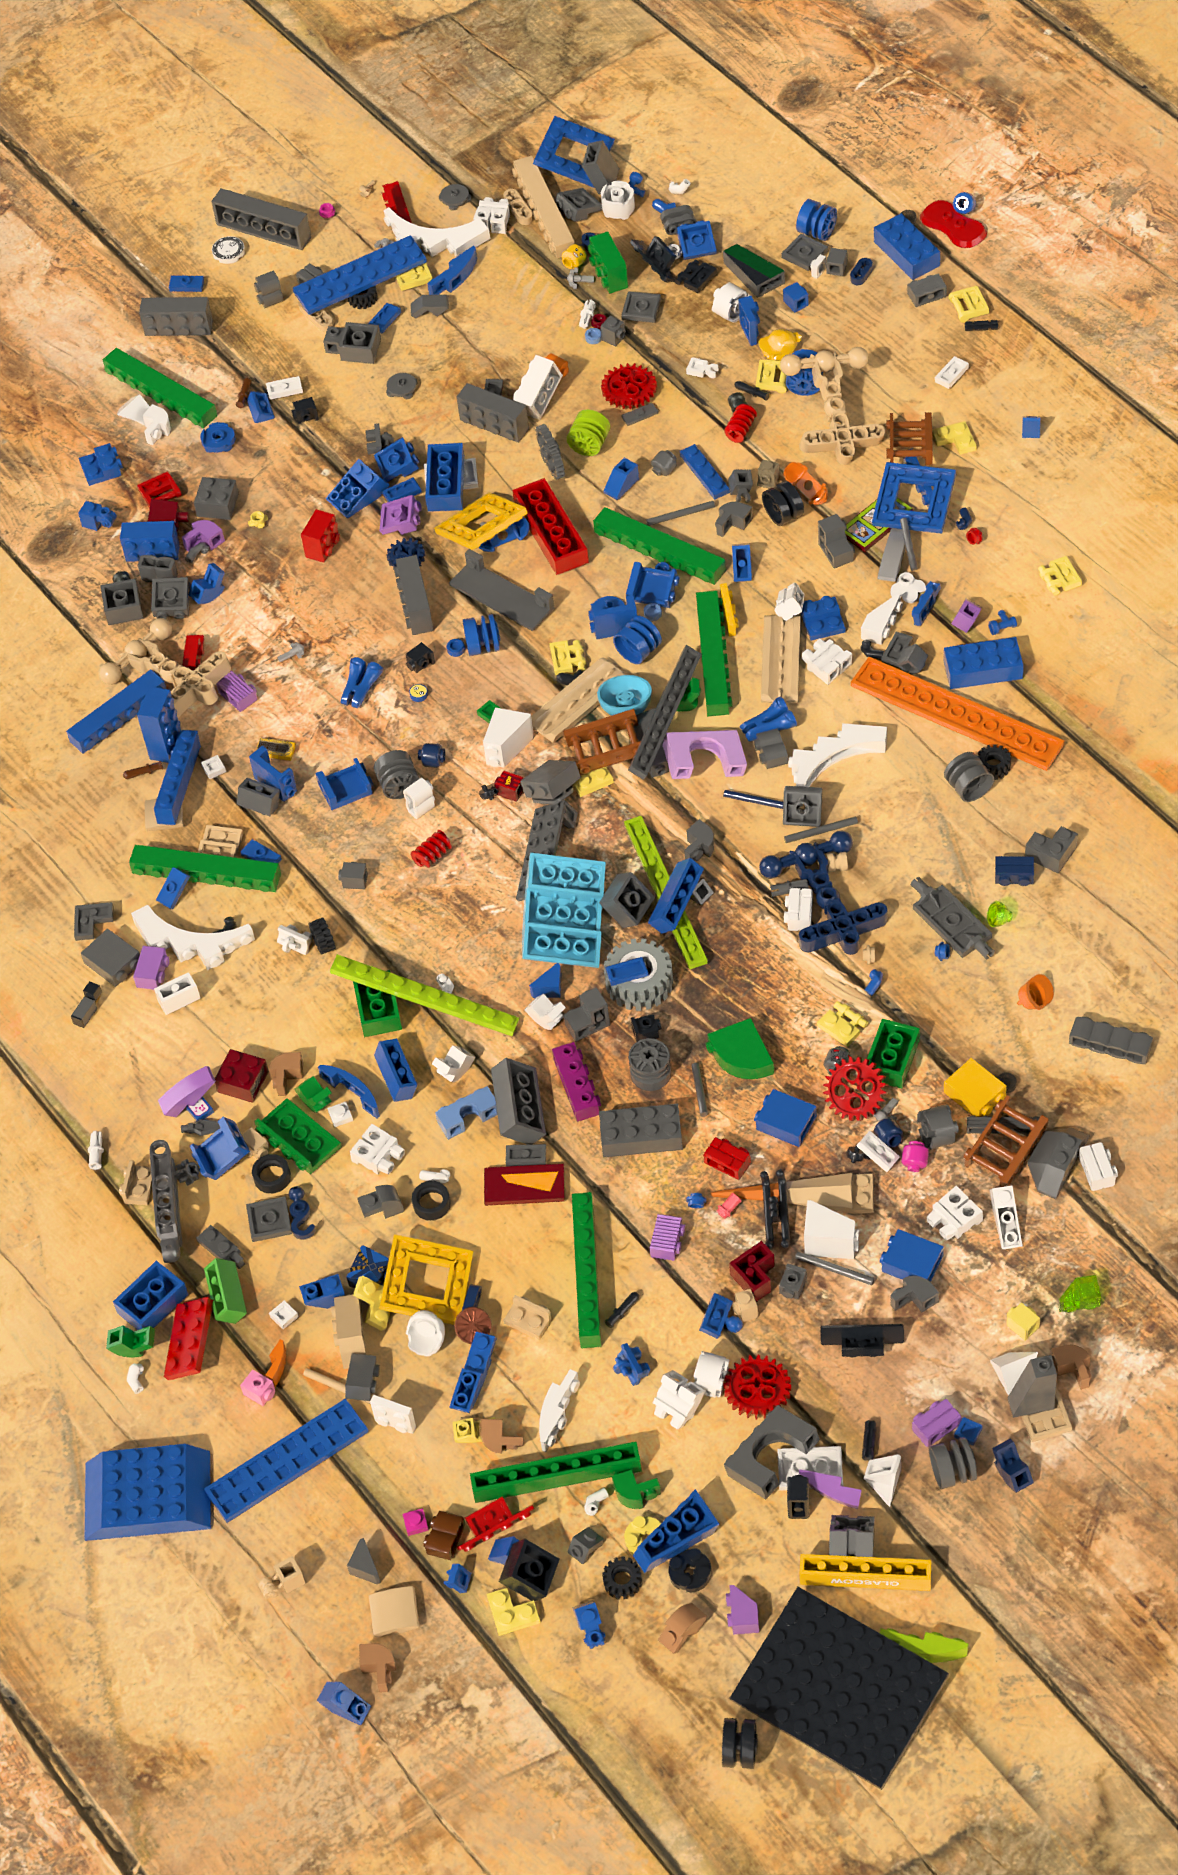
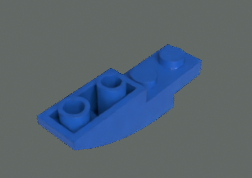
(457, 273)
(474, 1373)

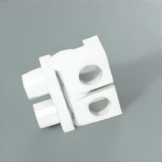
(493, 214)
(827, 660)
(376, 1150)
(955, 1214)
(677, 1399)

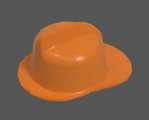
(1036, 993)

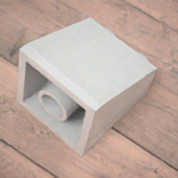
(506, 736)
(829, 1233)

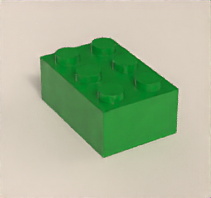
(608, 262)
(376, 1010)
(894, 1051)

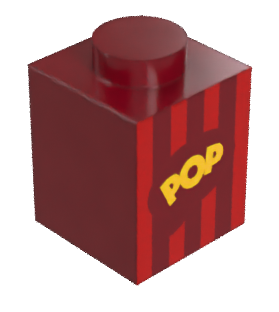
(509, 786)

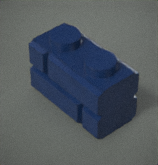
(1014, 870)

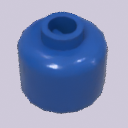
(959, 200)

